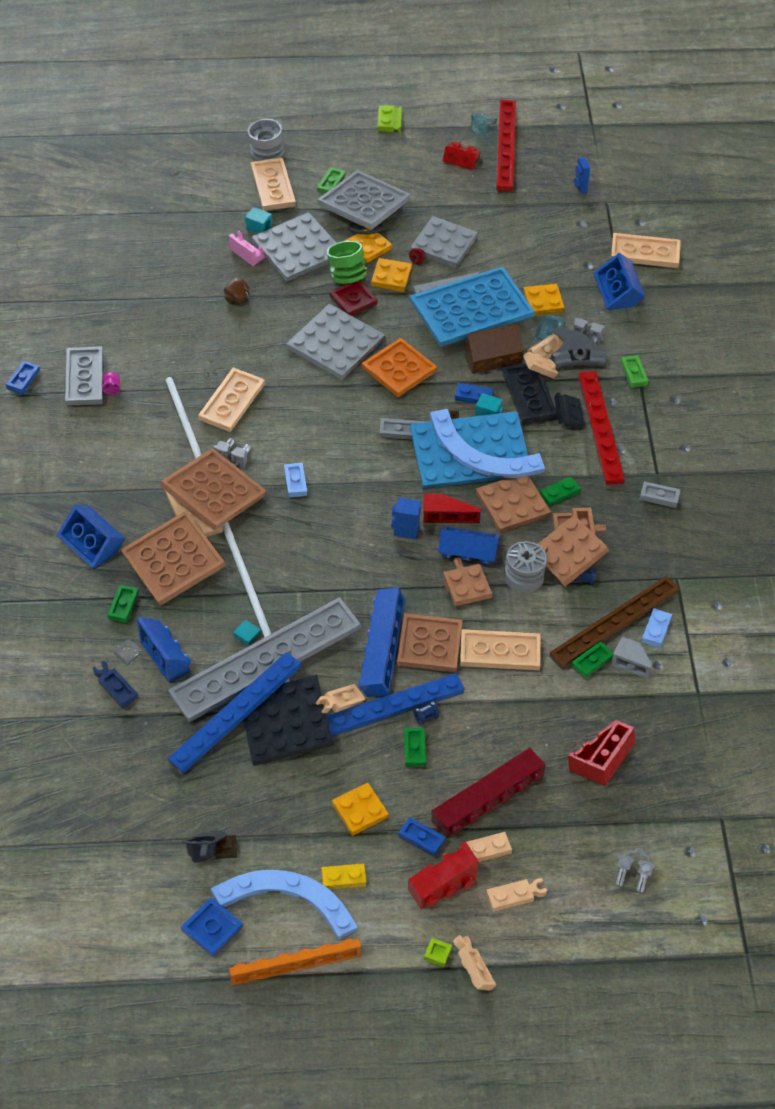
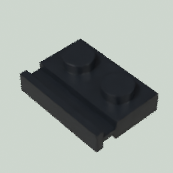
(569, 411)

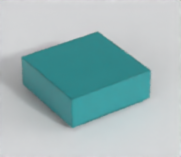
(247, 632)

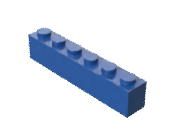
(382, 642)

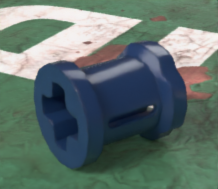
(587, 576)
(426, 713)

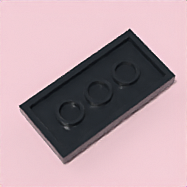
(529, 394)

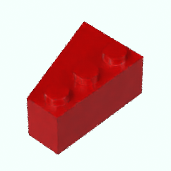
(603, 754)
(445, 878)

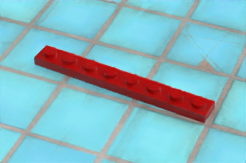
(506, 142)
(601, 428)

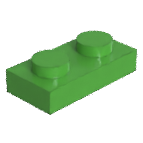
(330, 180)
(634, 371)

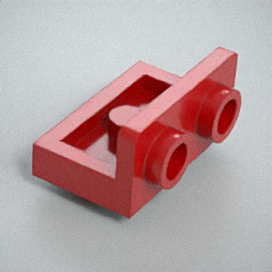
(461, 155)

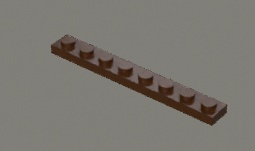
(614, 622)

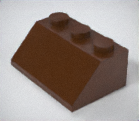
(494, 348)

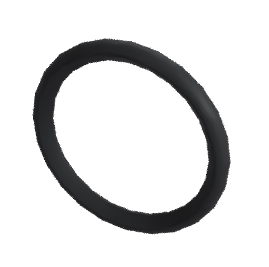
(364, 232)

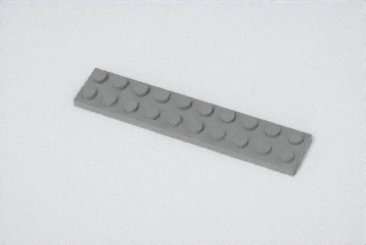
(234, 674)

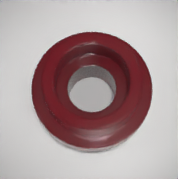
(420, 255)

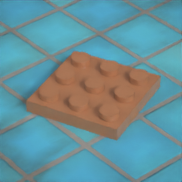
(513, 503)
(571, 550)
(429, 642)

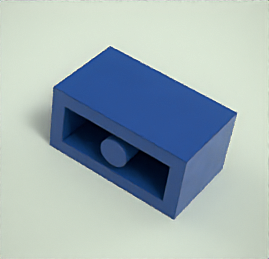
(406, 518)

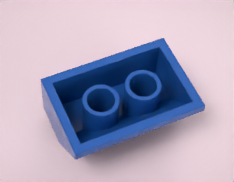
(619, 283)
(90, 535)
(468, 544)
(163, 649)

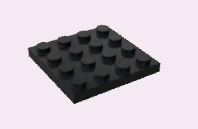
(288, 722)

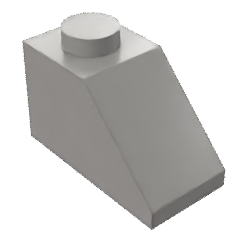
(632, 658)

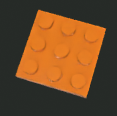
(399, 367)

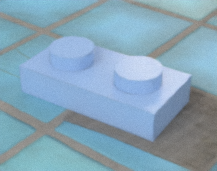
(295, 480)
(656, 628)

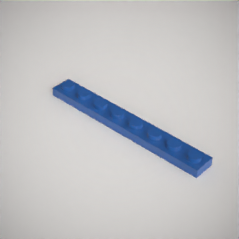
(394, 704)
(234, 712)

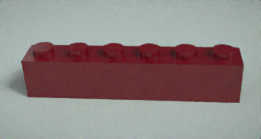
(488, 793)

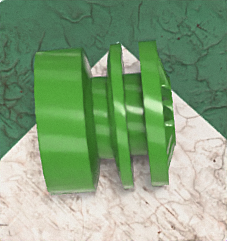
(347, 262)

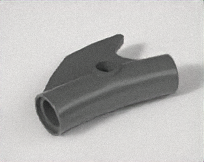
(577, 350)

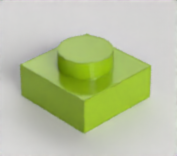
(437, 952)

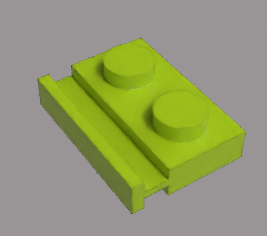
(389, 118)

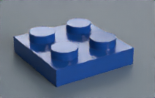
(211, 927)

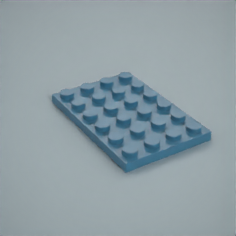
(471, 306)
(490, 434)

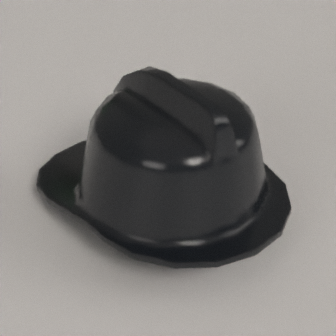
(203, 845)

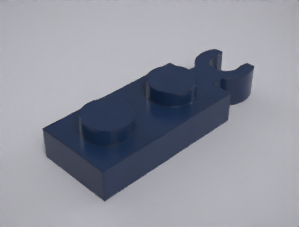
(115, 685)

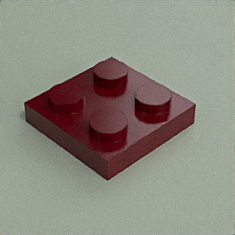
(353, 298)

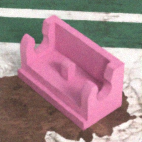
(245, 249)

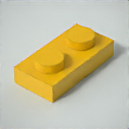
(344, 876)

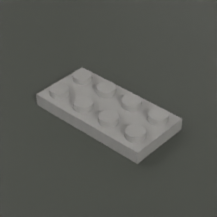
(84, 376)

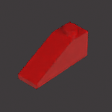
(445, 509)

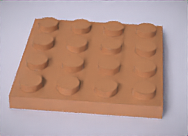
(213, 488)
(173, 558)

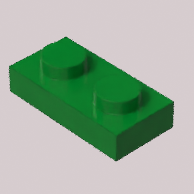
(560, 491)
(123, 603)
(592, 660)
(414, 747)

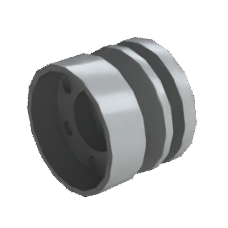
(266, 139)
(525, 567)

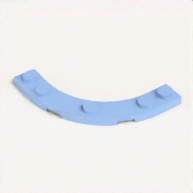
(478, 461)
(289, 884)

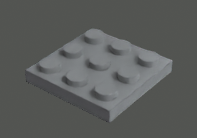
(445, 241)

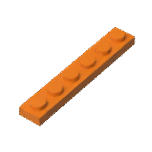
(294, 962)

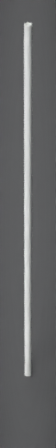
(226, 528)

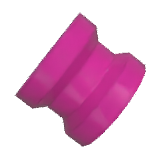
(111, 383)

